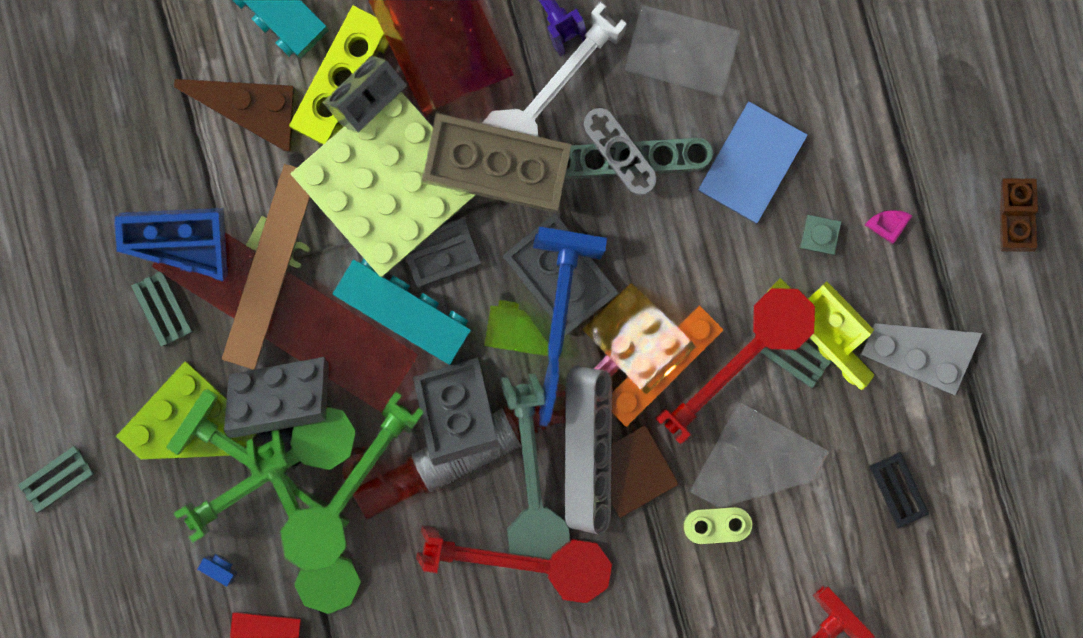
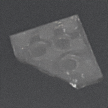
(755, 460)

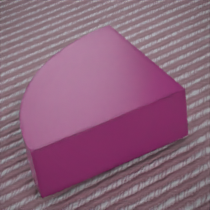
(889, 224)

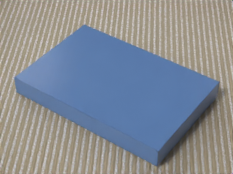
(752, 162)

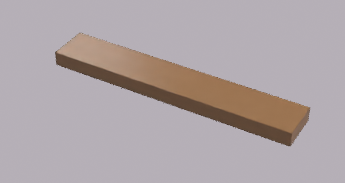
(267, 272)

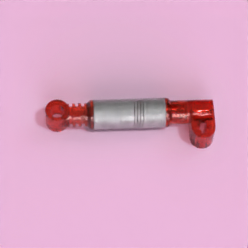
(421, 476)

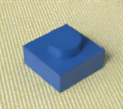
(218, 569)

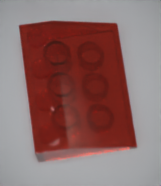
(442, 48)

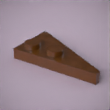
(256, 107)

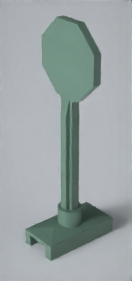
(538, 528)

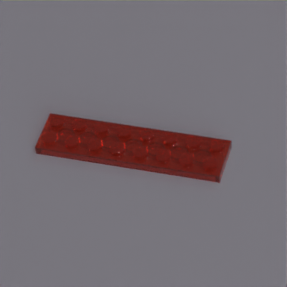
(311, 327)

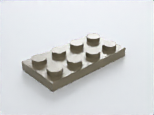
(496, 163)

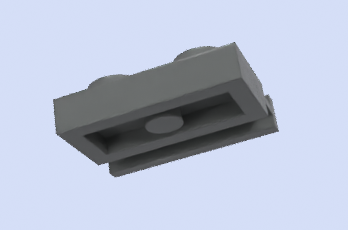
(443, 254)

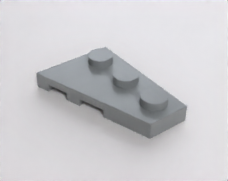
(923, 353)

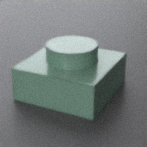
(820, 235)

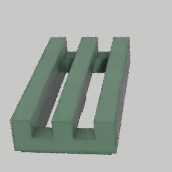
(149, 283)
(817, 371)
(32, 496)

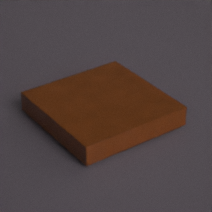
(638, 472)

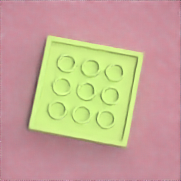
(374, 185)

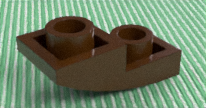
(1018, 215)

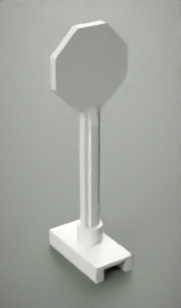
(524, 121)

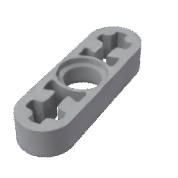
(610, 126)

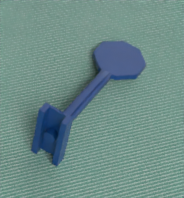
(569, 248)

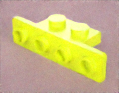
(838, 332)

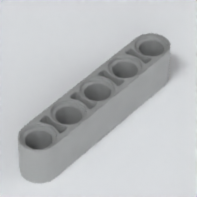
(588, 449)

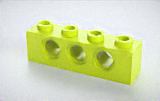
(356, 26)

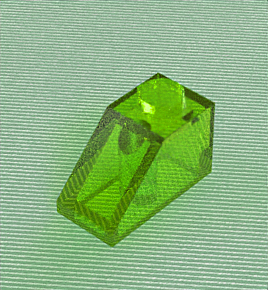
(514, 330)

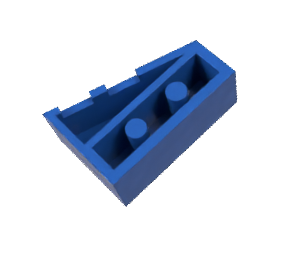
(177, 238)

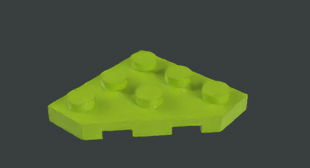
(163, 414)

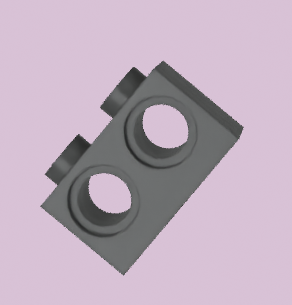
(364, 93)

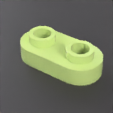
(717, 525)

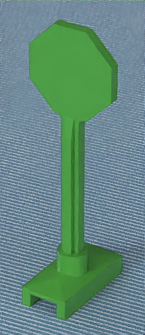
(198, 425)
(313, 444)
(315, 535)
(318, 589)

